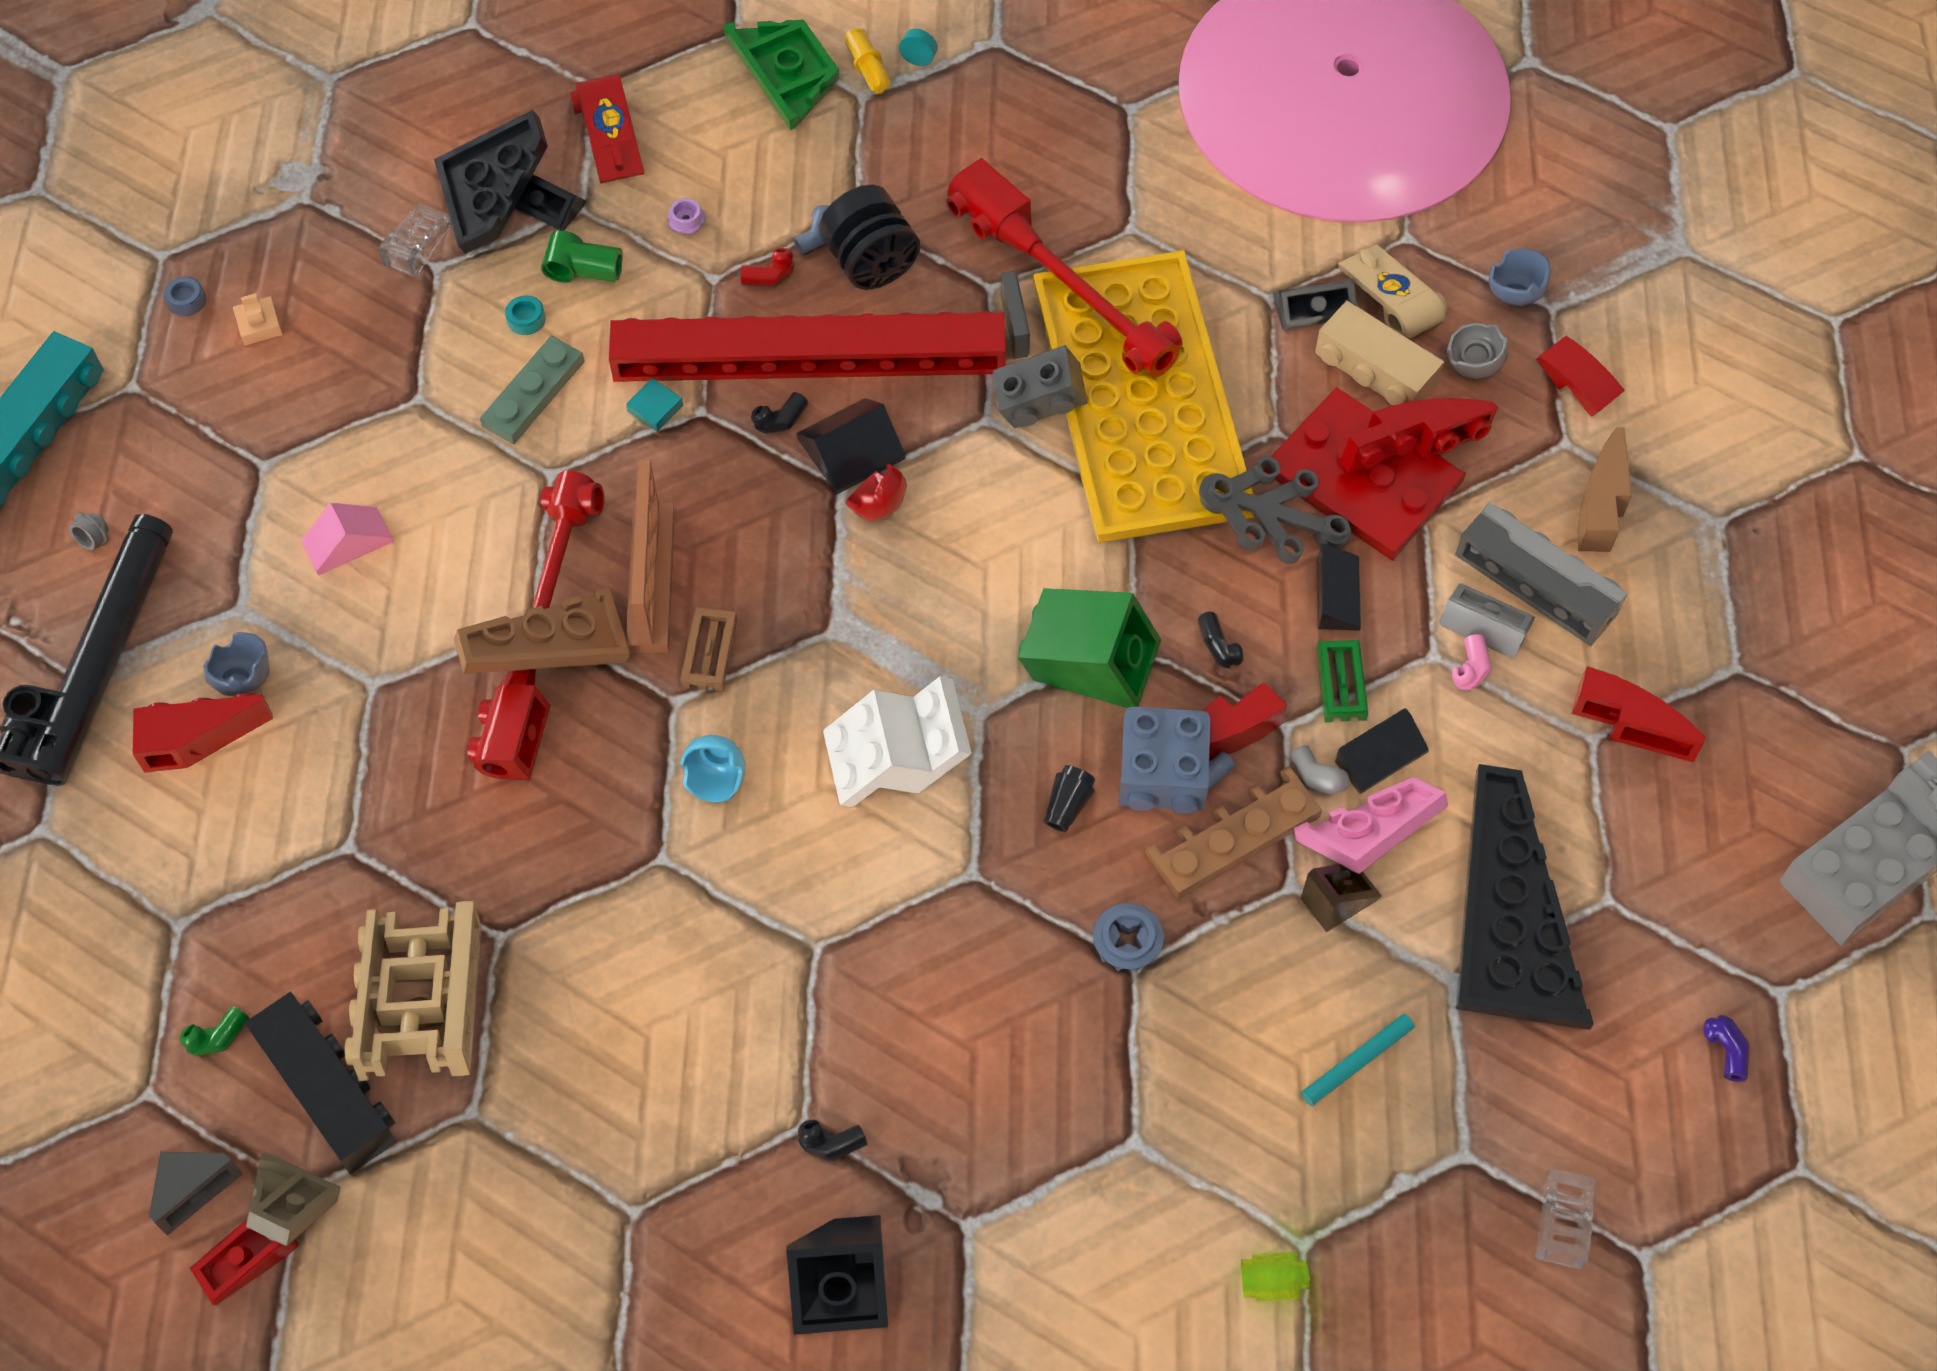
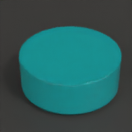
(918, 47)
(525, 315)

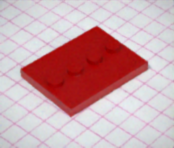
(1381, 502)

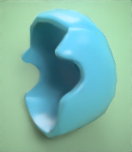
(713, 768)

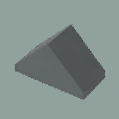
(186, 1184)

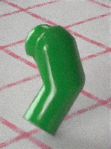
(214, 1039)

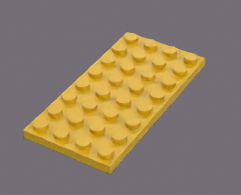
(1141, 436)

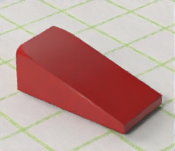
(237, 1262)

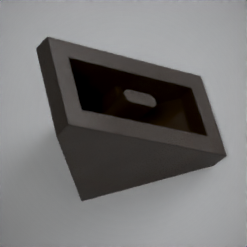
(1337, 894)

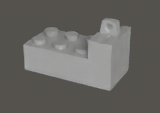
(1871, 856)

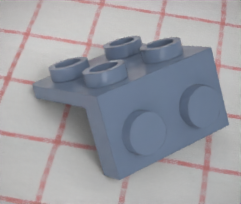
(1165, 759)

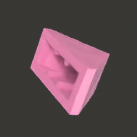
(344, 535)

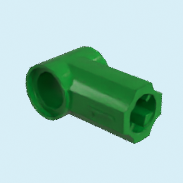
(571, 257)

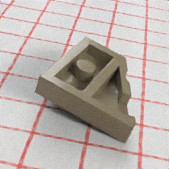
(287, 1199)

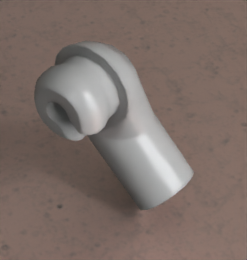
(1318, 776)

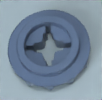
(1128, 918)

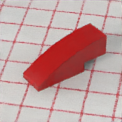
(1636, 715)
(1245, 722)

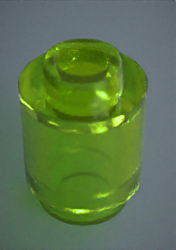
(1274, 1276)

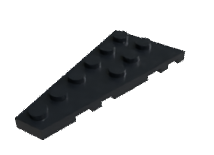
(1513, 925)

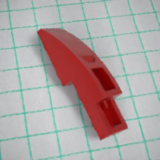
(1426, 425)

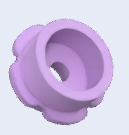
(689, 210)

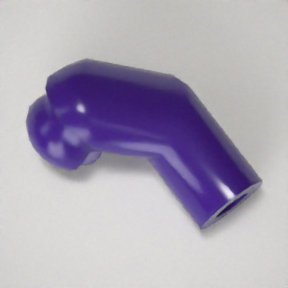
(1735, 1044)

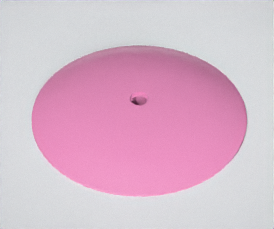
(1345, 102)

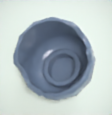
(1520, 277)
(238, 666)

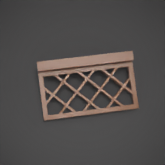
(650, 567)

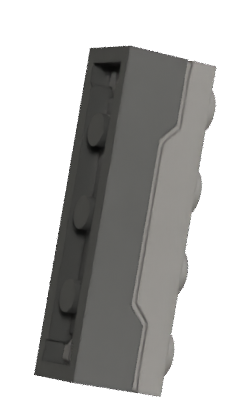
(1541, 573)

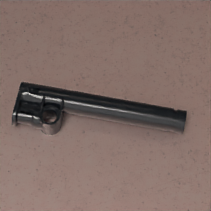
(48, 738)

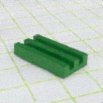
(1343, 711)

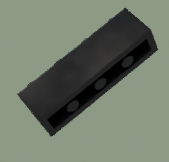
(321, 1081)

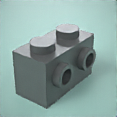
(1039, 387)

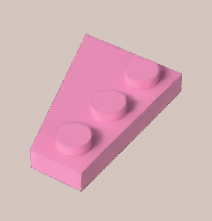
(1372, 830)

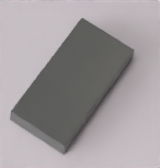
(1015, 314)

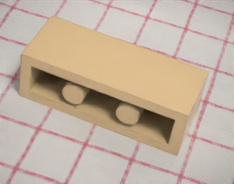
(1378, 356)

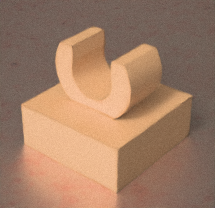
(257, 319)

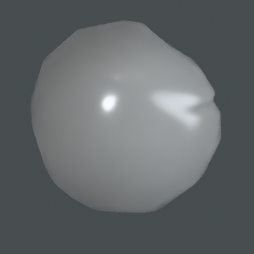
(1477, 350)

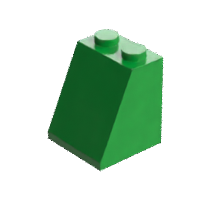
(1091, 644)

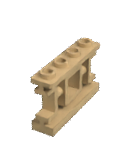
(451, 988)

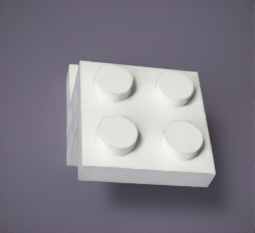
(896, 741)

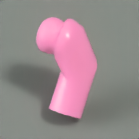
(1477, 665)

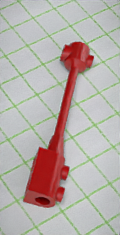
(1005, 214)
(518, 710)

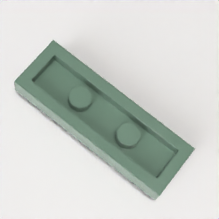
(532, 390)

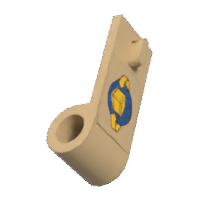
(1406, 301)

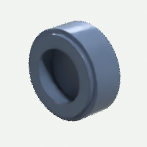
(184, 296)

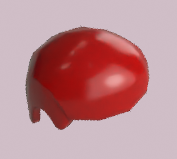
(878, 495)

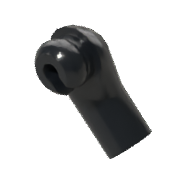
(779, 420)
(827, 1144)

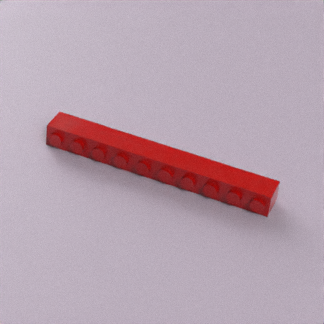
(806, 346)

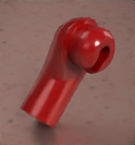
(771, 273)

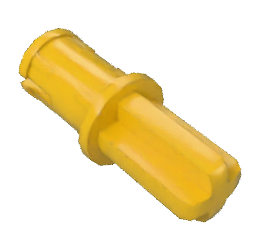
(867, 60)

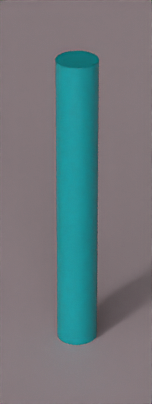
(1357, 1059)

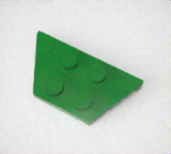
(786, 65)

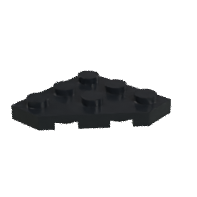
(488, 178)

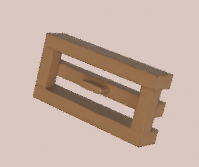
(704, 679)

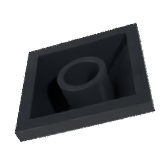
(838, 1277)

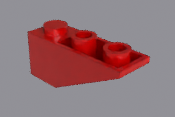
(185, 733)

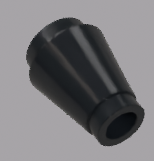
(1068, 797)

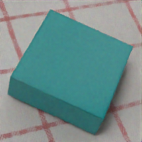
(654, 404)

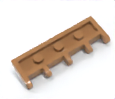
(1235, 835)

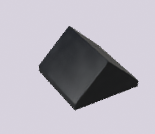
(852, 444)

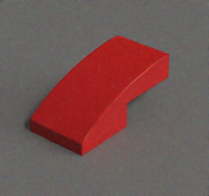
(1582, 373)

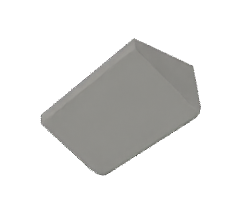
(1476, 613)

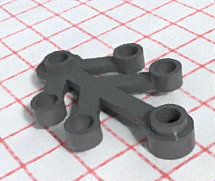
(1269, 509)

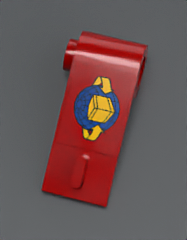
(608, 127)

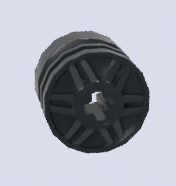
(869, 237)

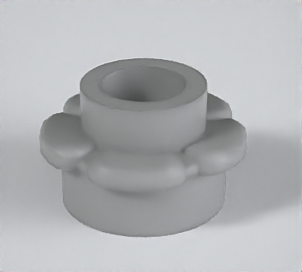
(89, 530)

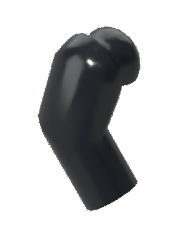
(1215, 641)

